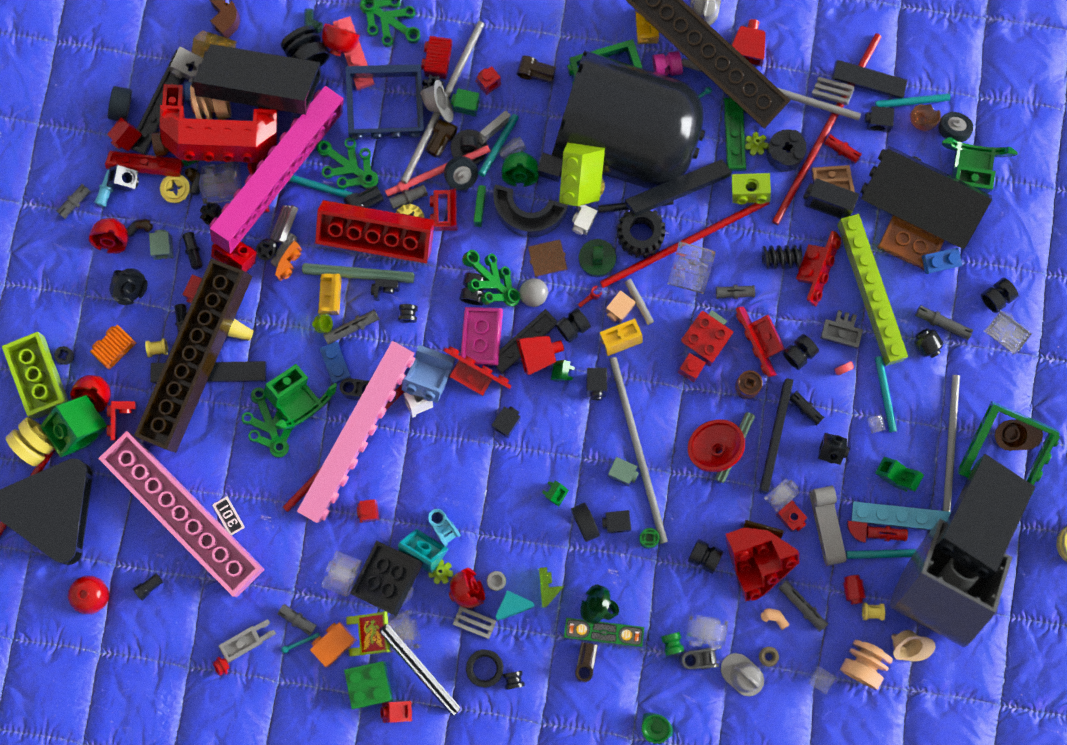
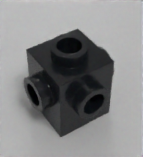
(833, 448)

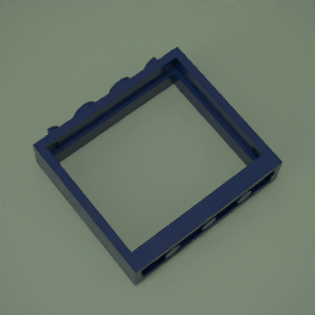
(384, 71)

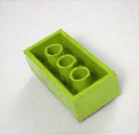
(35, 375)

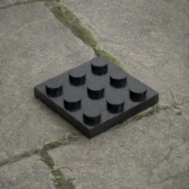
(386, 578)

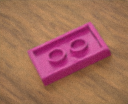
(482, 335)

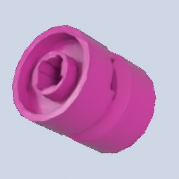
(668, 64)

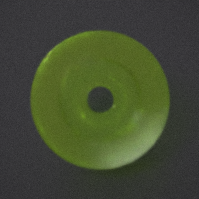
(323, 323)

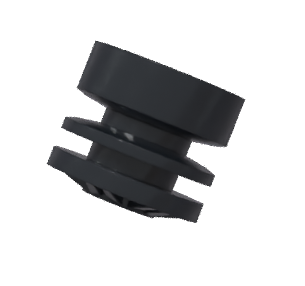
(306, 45)

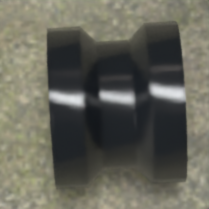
(263, 252)
(407, 313)
(513, 680)

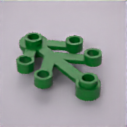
(387, 18)
(350, 165)
(508, 294)
(267, 426)

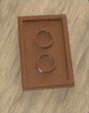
(908, 242)

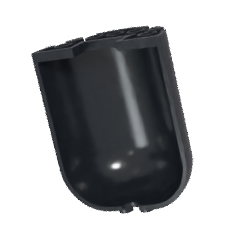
(639, 118)

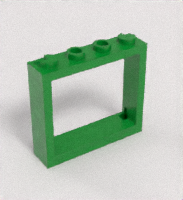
(627, 46)
(1042, 458)

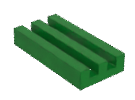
(479, 208)

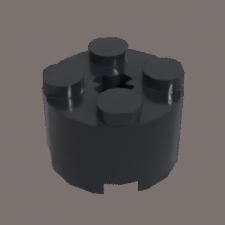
(788, 140)

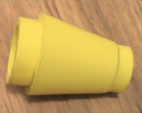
(240, 331)

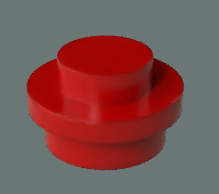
(221, 666)

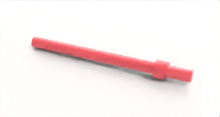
(432, 173)

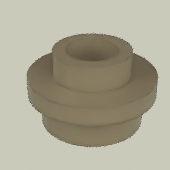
(775, 656)

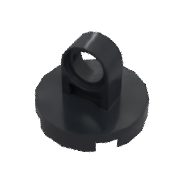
(466, 142)
(127, 286)

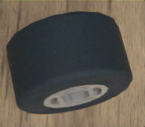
(119, 103)

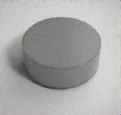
(496, 581)

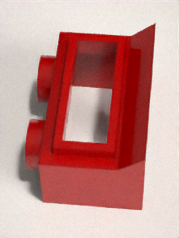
(451, 224)

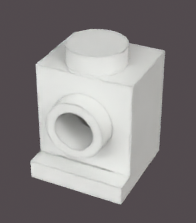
(583, 219)
(416, 404)

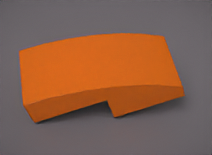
(284, 267)

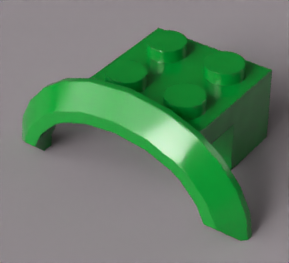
(975, 163)
(294, 398)

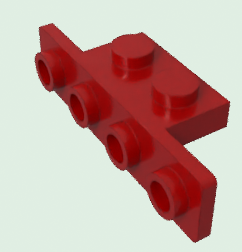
(816, 266)
(763, 338)
(471, 375)

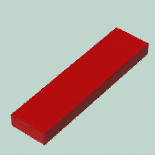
(145, 163)

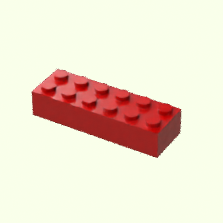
(374, 231)

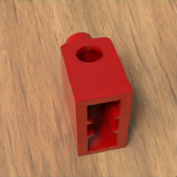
(751, 42)
(537, 352)

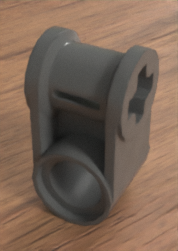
(701, 659)

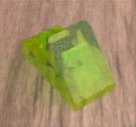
(547, 593)

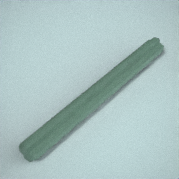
(359, 273)

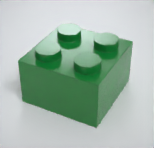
(368, 685)

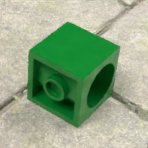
(73, 426)

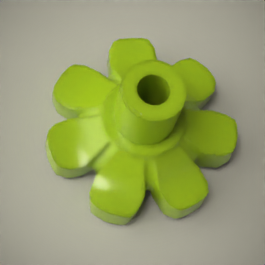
(756, 144)
(445, 573)

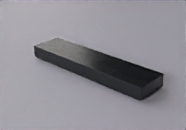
(869, 79)
(538, 327)

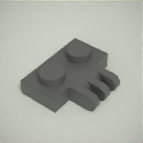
(842, 330)

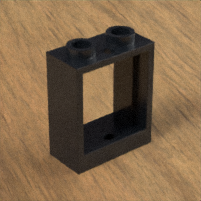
(830, 199)

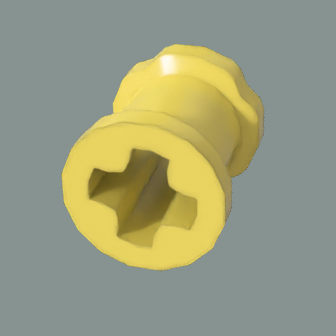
(156, 347)
(873, 611)

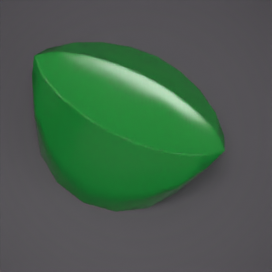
(656, 728)

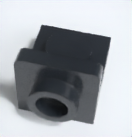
(387, 286)

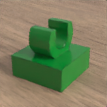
(561, 370)
(556, 493)

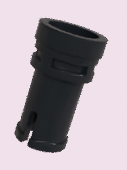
(143, 589)

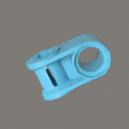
(443, 527)

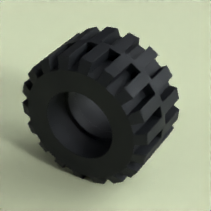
(636, 246)

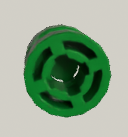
(649, 538)
(672, 643)

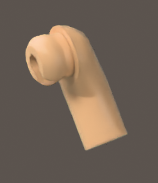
(775, 615)

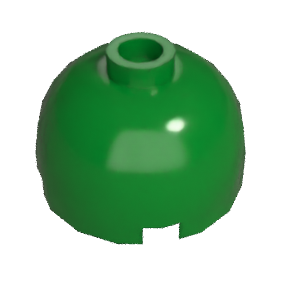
(520, 169)

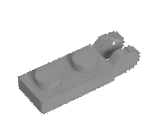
(245, 641)

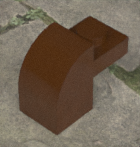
(227, 19)

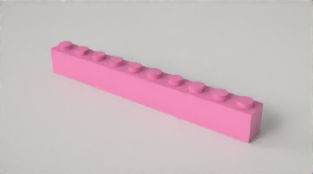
(355, 432)

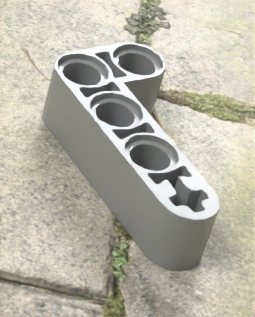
(827, 525)

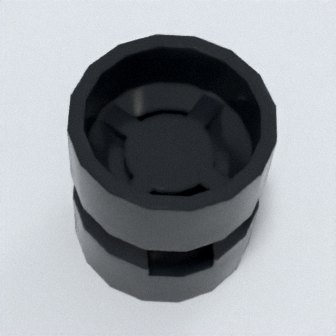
(468, 296)
(997, 297)
(572, 325)
(796, 356)
(705, 556)

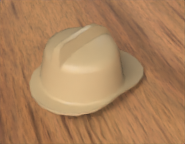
(912, 647)

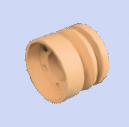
(206, 106)
(866, 664)

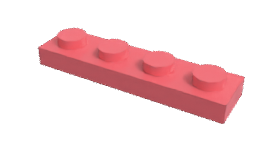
(356, 57)

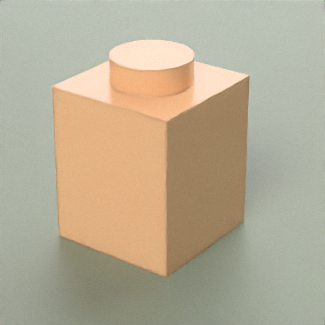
(619, 307)

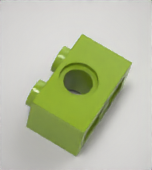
(756, 181)

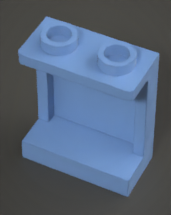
(428, 374)

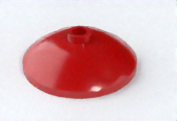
(712, 438)

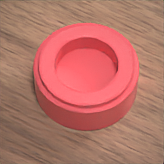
(844, 368)

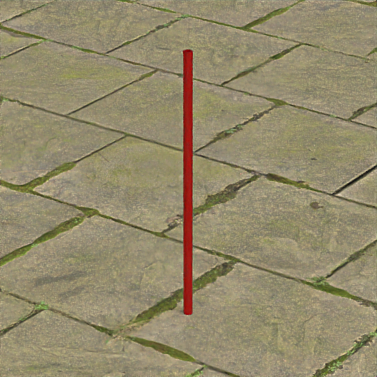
(820, 140)

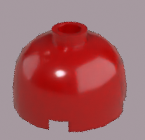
(339, 39)
(109, 234)
(95, 389)
(465, 589)
(88, 595)

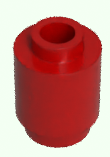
(854, 589)

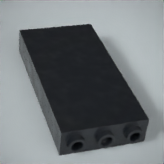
(257, 79)
(925, 197)
(985, 517)

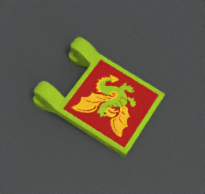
(369, 637)

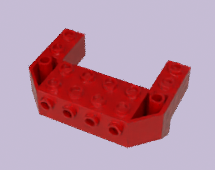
(212, 138)

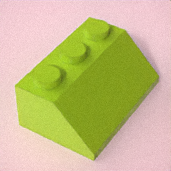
(581, 174)

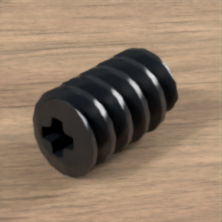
(782, 256)

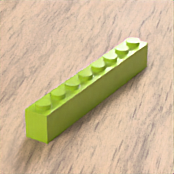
(872, 290)

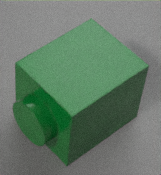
(465, 102)

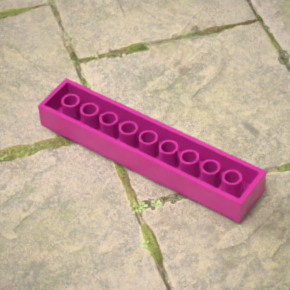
(276, 170)

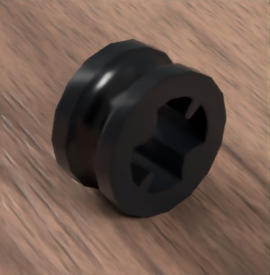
(69, 358)

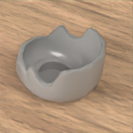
(533, 292)

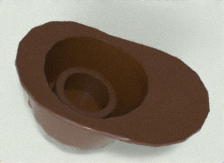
(1017, 435)

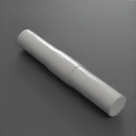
(639, 302)

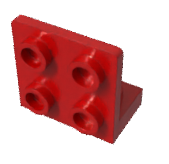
(707, 337)
(123, 407)

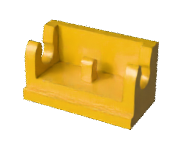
(645, 31)
(330, 294)
(621, 337)

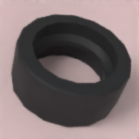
(585, 522)
(484, 653)

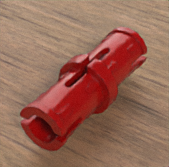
(842, 148)
(875, 532)

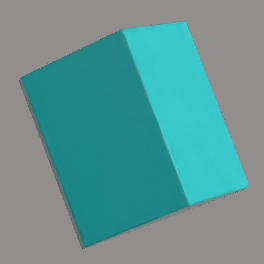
(423, 549)
(512, 605)

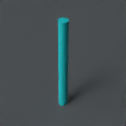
(913, 100)
(498, 145)
(319, 186)
(885, 394)
(879, 554)

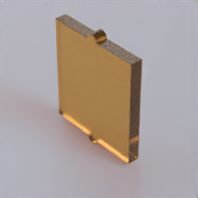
(547, 258)

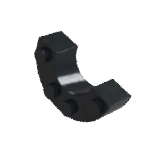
(523, 222)

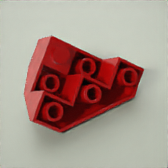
(759, 560)

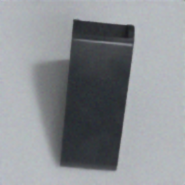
(51, 509)

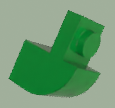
(898, 475)

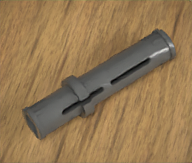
(943, 322)
(352, 326)
(806, 609)

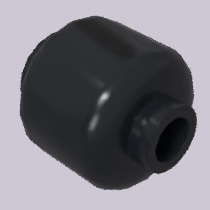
(928, 343)

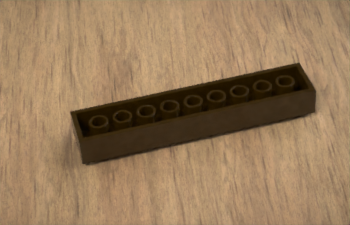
(714, 57)
(193, 355)

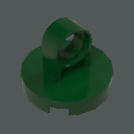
(597, 257)
(597, 604)

